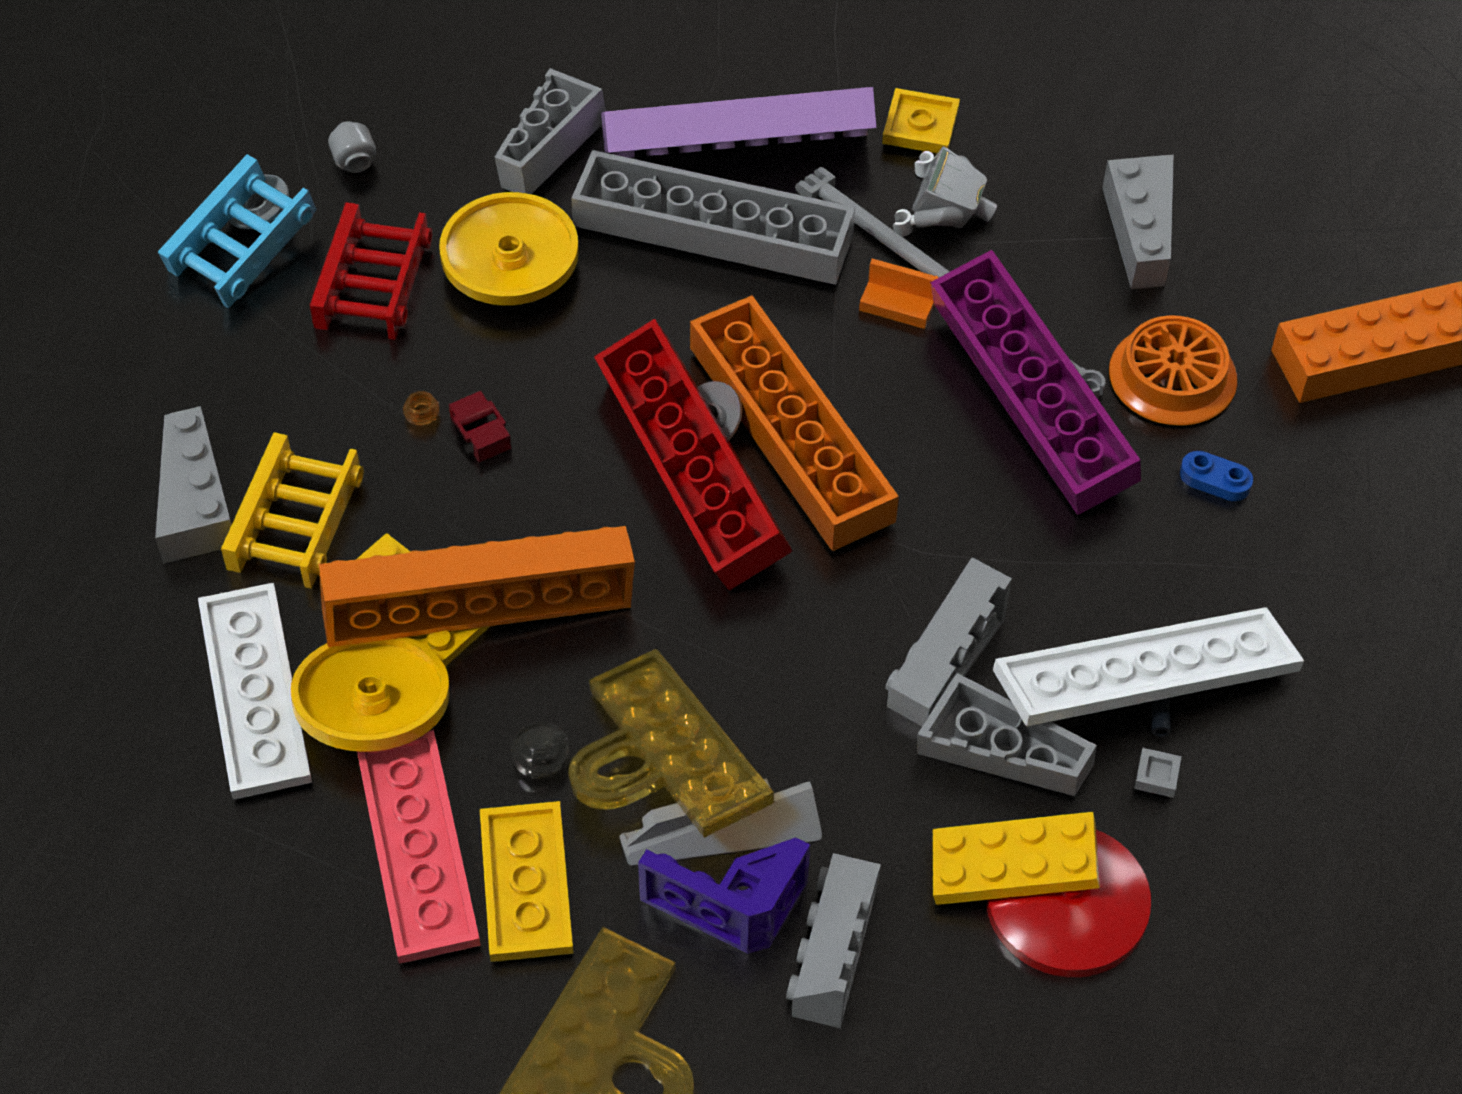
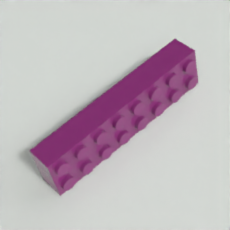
(1036, 382)

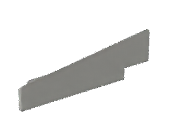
(673, 833)

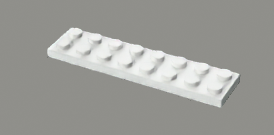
(1146, 666)

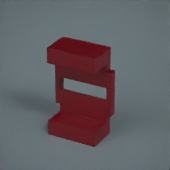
(488, 438)

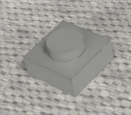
(1158, 772)

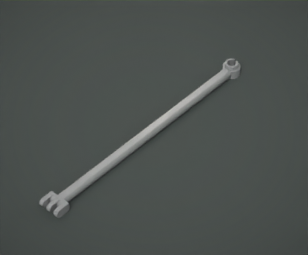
(822, 185)

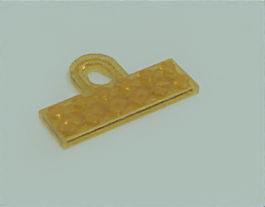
(676, 740)
(598, 1026)

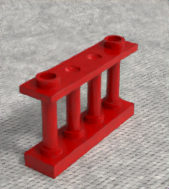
(344, 253)

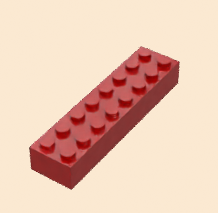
(693, 455)

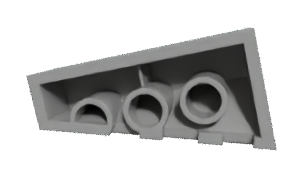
(835, 940)

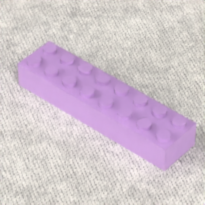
(738, 120)

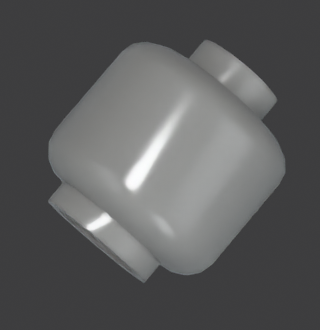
(352, 146)

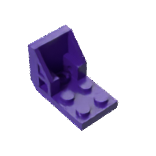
(737, 917)

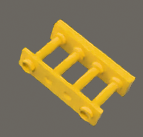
(268, 487)

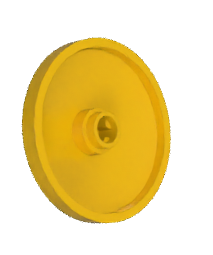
(509, 248)
(370, 694)

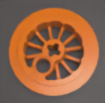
(1174, 369)

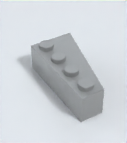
(549, 131)
(1141, 214)
(190, 497)
(950, 641)
(988, 735)

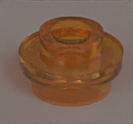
(421, 401)

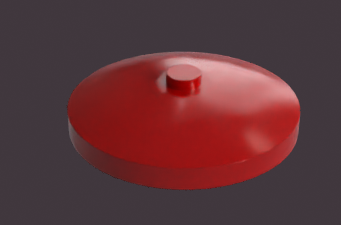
(1079, 929)

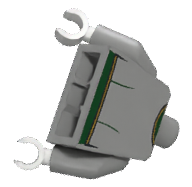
(947, 194)

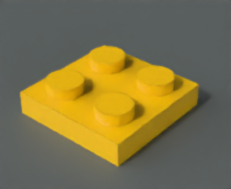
(920, 121)

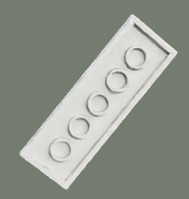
(253, 691)

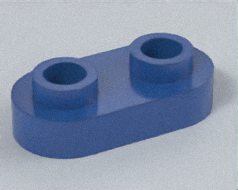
(1216, 475)

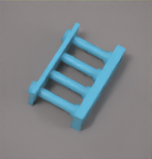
(213, 214)

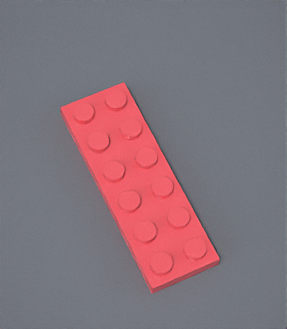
(418, 850)

